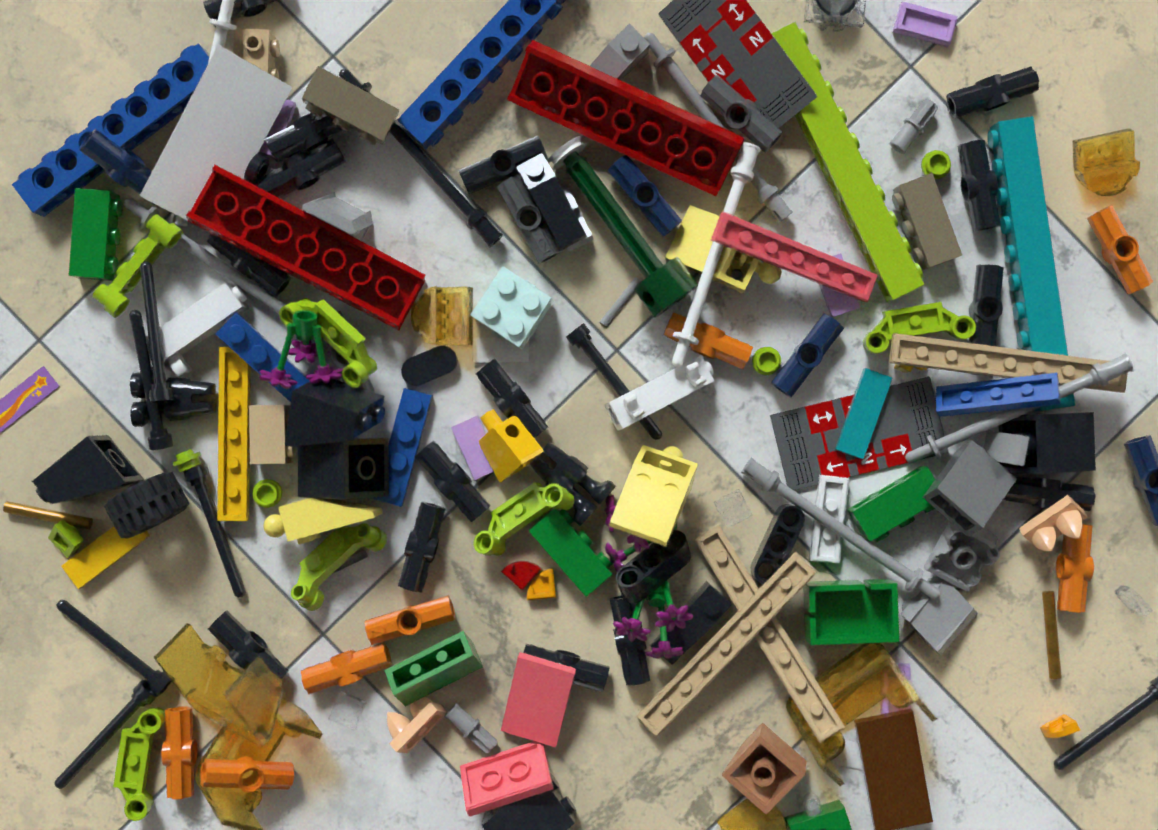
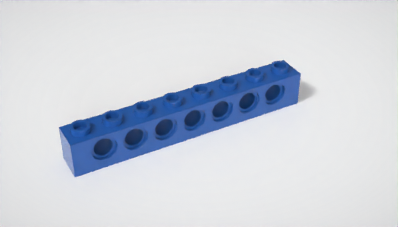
(474, 56)
(136, 130)

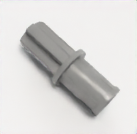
(913, 126)
(471, 728)

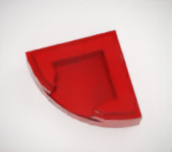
(521, 572)

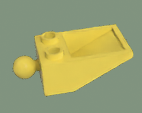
(693, 246)
(654, 494)
(311, 516)

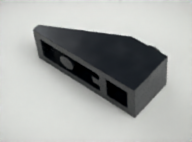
(551, 201)
(707, 608)

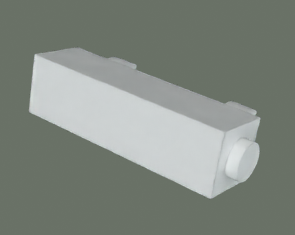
(198, 323)
(660, 392)

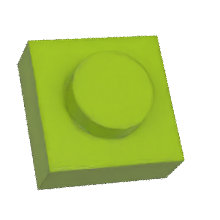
(66, 538)

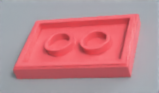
(538, 699)
(505, 778)

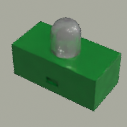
(819, 817)

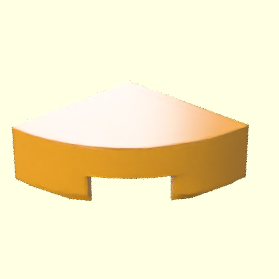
(542, 586)
(1060, 727)

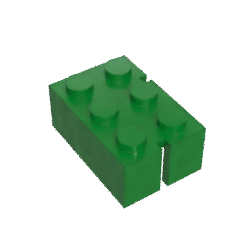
(851, 612)

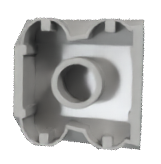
(340, 215)
(961, 557)
(938, 619)

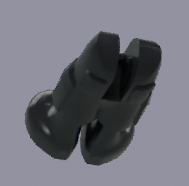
(175, 410)
(567, 474)

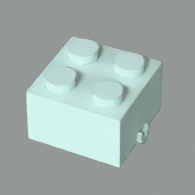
(512, 308)

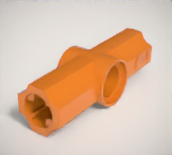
(1128, 267)
(712, 342)
(1074, 571)
(393, 626)
(346, 668)
(179, 752)
(229, 774)

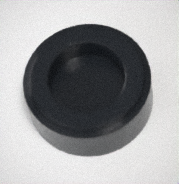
(256, 168)

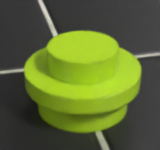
(936, 163)
(766, 361)
(187, 460)
(267, 493)

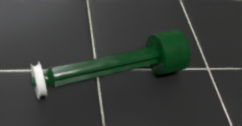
(662, 283)

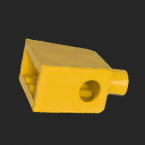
(507, 445)

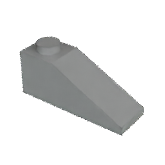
(622, 53)

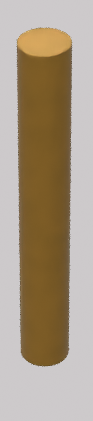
(47, 515)
(1051, 634)

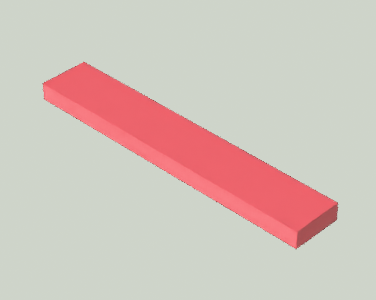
(793, 257)

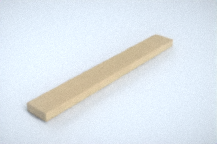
(993, 360)
(772, 638)
(727, 643)

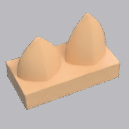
(1060, 518)
(408, 733)

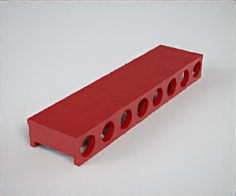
(625, 118)
(306, 247)

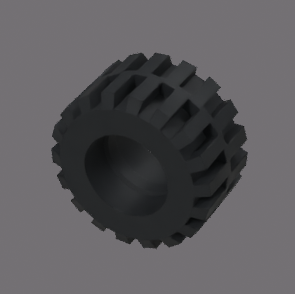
(146, 504)

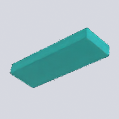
(863, 413)

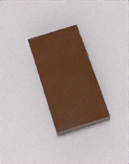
(893, 770)

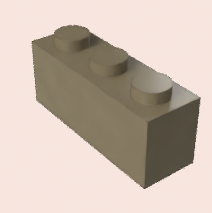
(349, 106)
(926, 222)

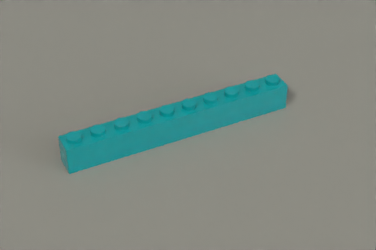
(1028, 240)

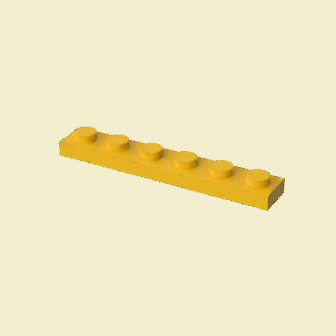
(233, 437)

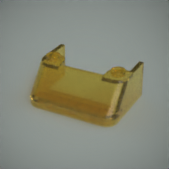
(852, 689)
(232, 698)
(233, 805)

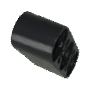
(777, 528)
(644, 576)

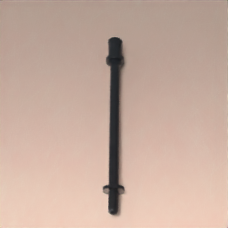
(475, 218)

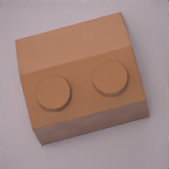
(765, 768)

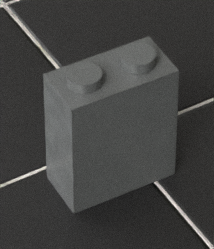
(970, 488)

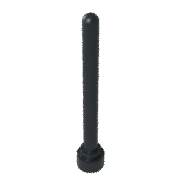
(581, 338)
(160, 389)
(159, 435)
(198, 478)
(156, 679)
(140, 697)
(1109, 726)

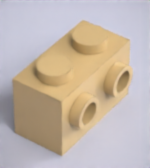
(258, 48)
(268, 434)

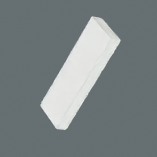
(832, 499)

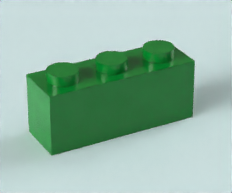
(95, 234)
(893, 505)
(572, 550)
(433, 668)

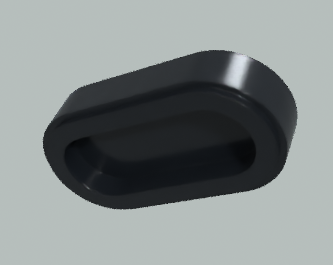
(429, 365)

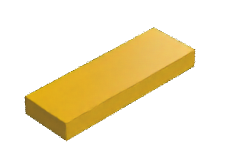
(100, 556)

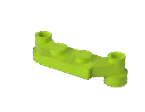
(129, 274)
(917, 321)
(339, 335)
(518, 513)
(329, 557)
(134, 763)

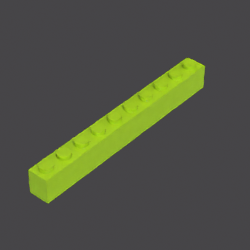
(850, 175)

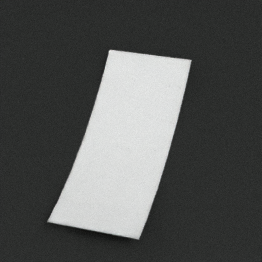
(502, 350)

